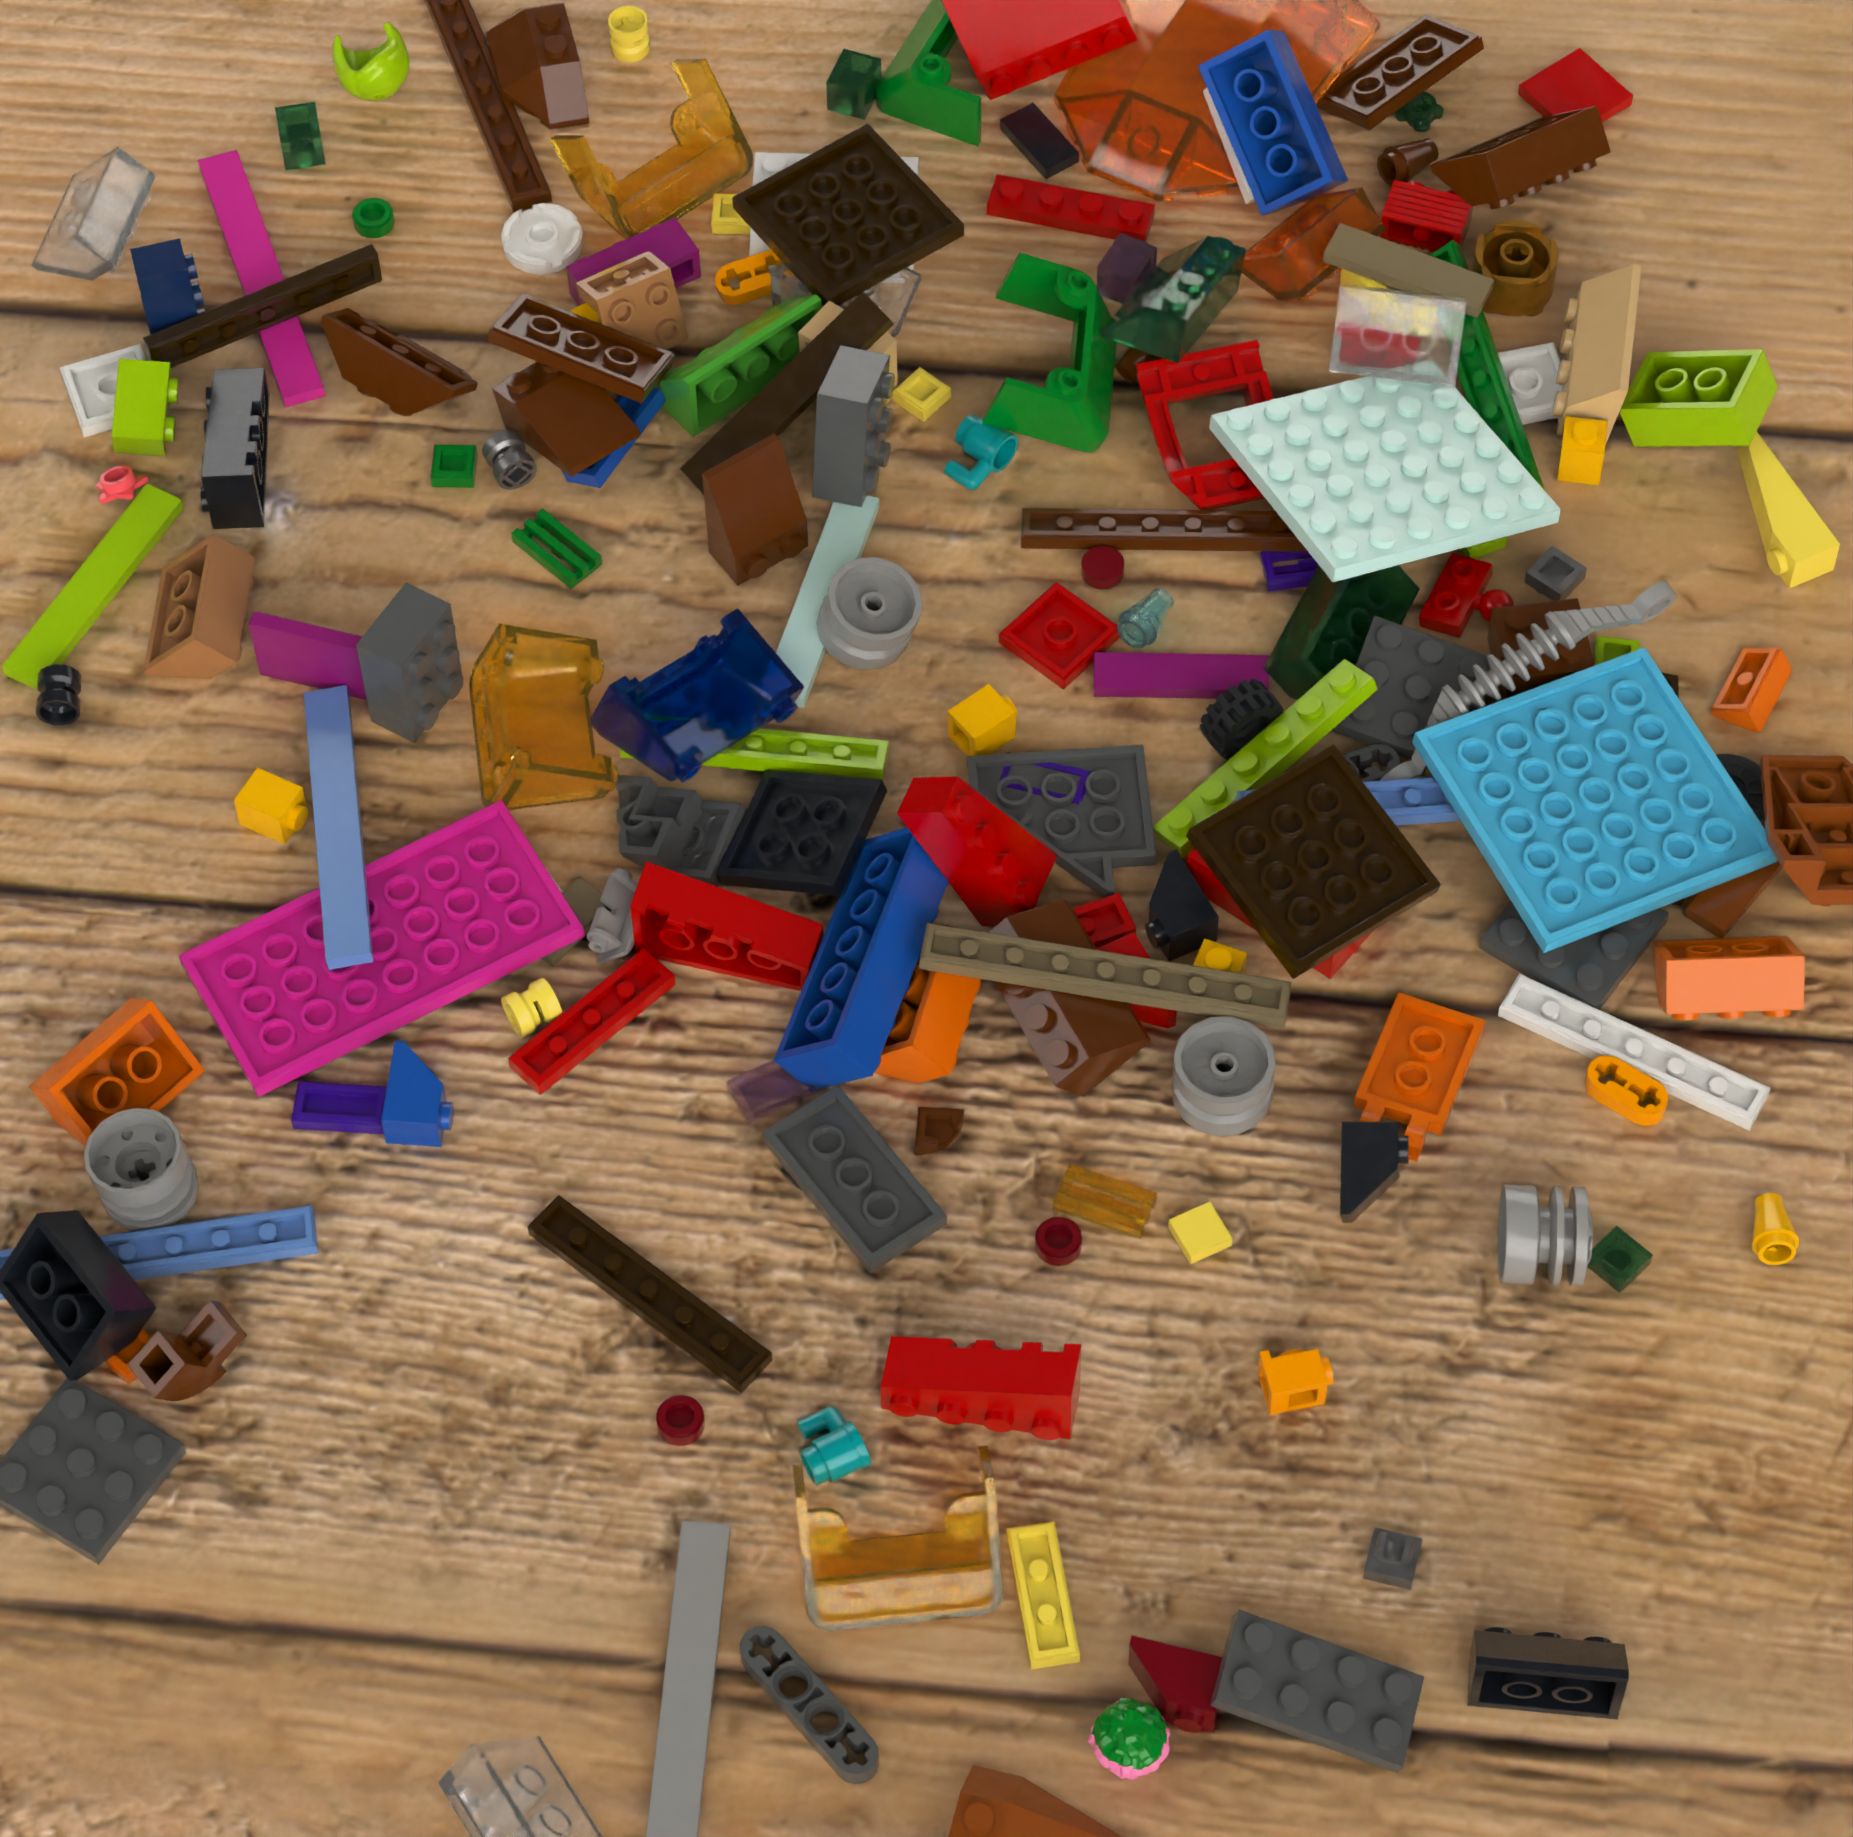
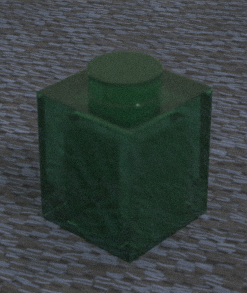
(853, 84)
(300, 136)

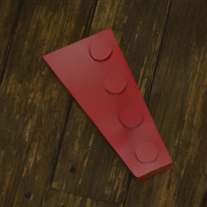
(976, 847)
(721, 930)
(984, 1384)

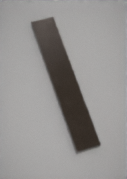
(265, 308)
(791, 388)
(650, 1293)

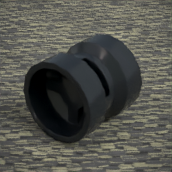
(58, 694)

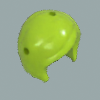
(373, 72)

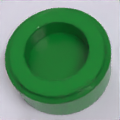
(373, 218)

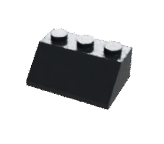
(73, 1292)
(1547, 1673)

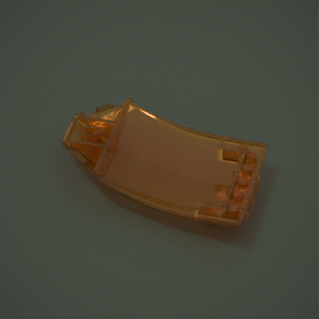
(1144, 104)

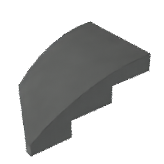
(674, 828)

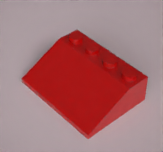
(1032, 39)

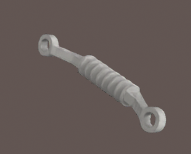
(1563, 628)

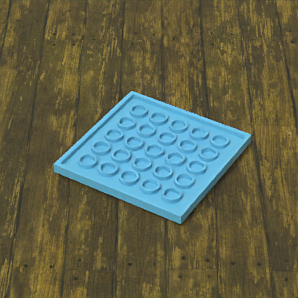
(1594, 799)

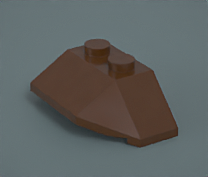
(540, 65)
(391, 365)

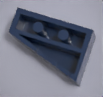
(165, 284)

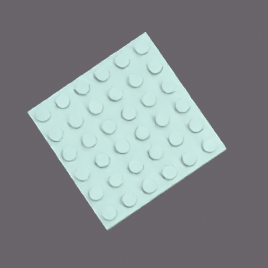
(1382, 472)

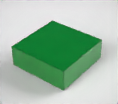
(454, 466)

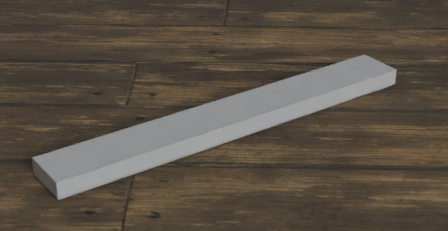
(689, 1680)

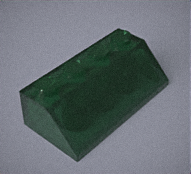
(1179, 299)
(1334, 624)

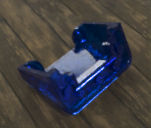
(699, 701)

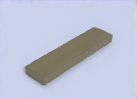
(1405, 268)

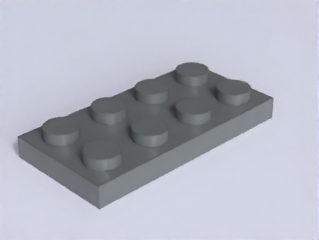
(854, 1179)
(1317, 1691)

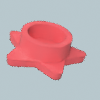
(119, 483)

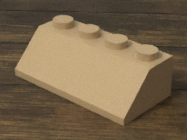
(1598, 348)

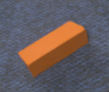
(1752, 688)

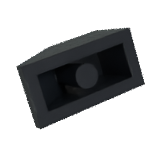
(1179, 911)
(1369, 1164)

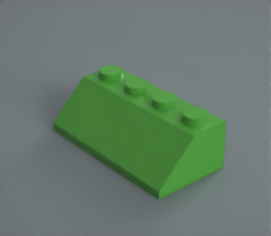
(737, 367)

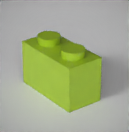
(143, 407)

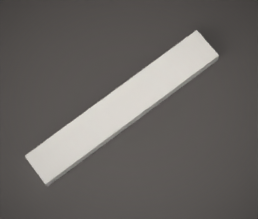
(1601, 1034)

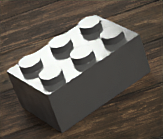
(852, 426)
(410, 663)

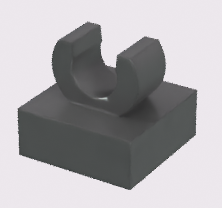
(1555, 574)
(1392, 1558)

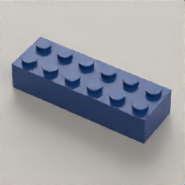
(863, 963)

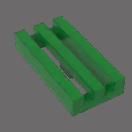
(544, 520)

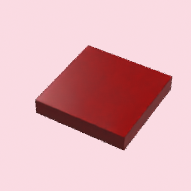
(1573, 85)
(1059, 635)

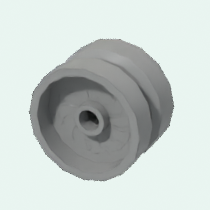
(869, 613)
(1223, 1075)

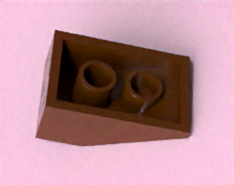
(563, 417)
(753, 511)

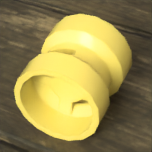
(629, 34)
(531, 1007)

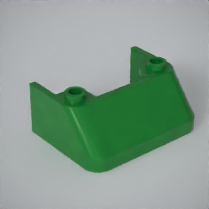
(918, 81)
(1076, 399)

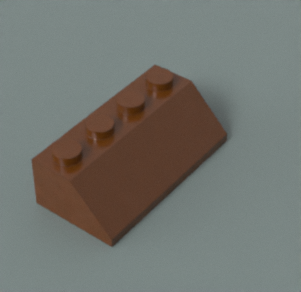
(1525, 158)
(1072, 1034)

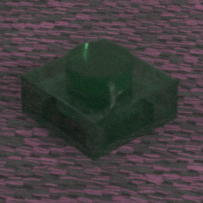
(1619, 1259)

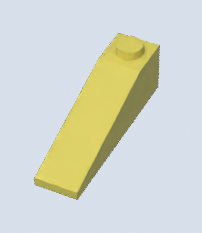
(1791, 530)

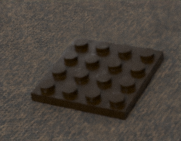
(848, 216)
(1313, 861)

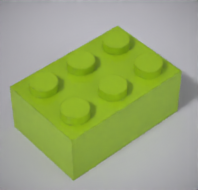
(1698, 398)

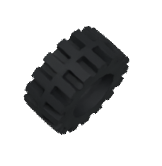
(1239, 716)

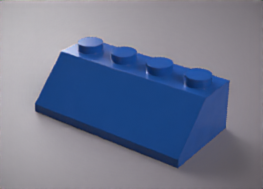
(1272, 122)

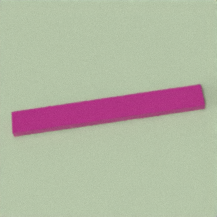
(256, 269)

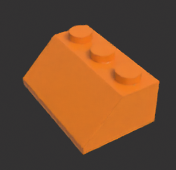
(1729, 976)
(928, 1026)
(118, 1067)

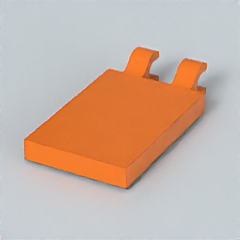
(1418, 1068)

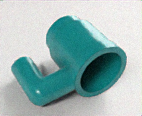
(985, 443)
(835, 1452)

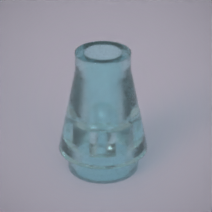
(1143, 620)

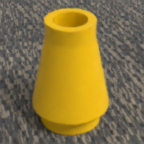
(1773, 1232)

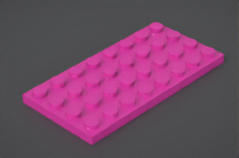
(441, 924)

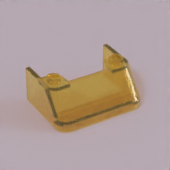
(704, 162)
(902, 1575)

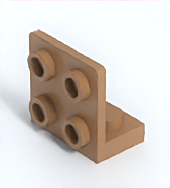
(637, 300)

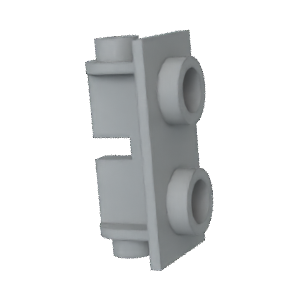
(613, 931)

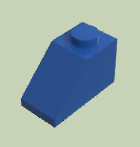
(414, 1102)

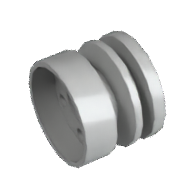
(141, 1169)
(1543, 1235)

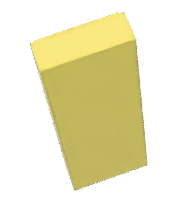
(1042, 1595)

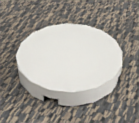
(542, 239)

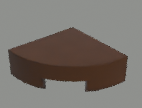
(937, 1128)

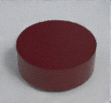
(1102, 567)
(1058, 1241)
(680, 1420)

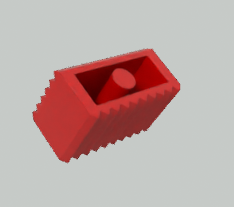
(1424, 216)

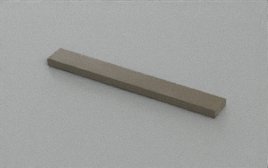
(1105, 975)

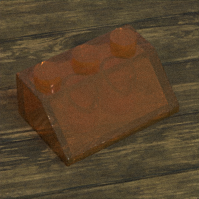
(1291, 256)

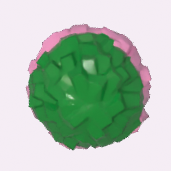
(1130, 1738)

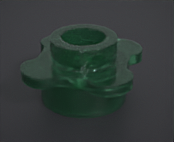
(1420, 112)

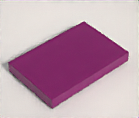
(306, 653)

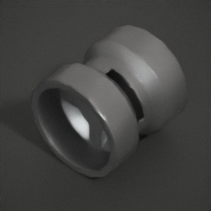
(508, 457)

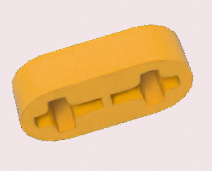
(752, 277)
(1626, 1090)

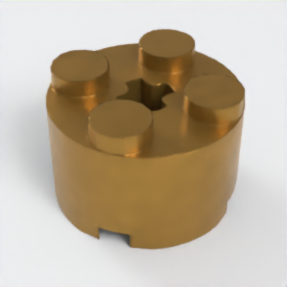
(1521, 265)

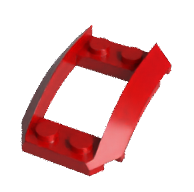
(1194, 377)

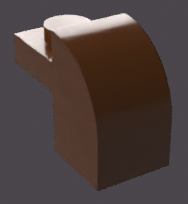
(188, 1362)

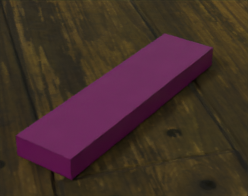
(1174, 674)

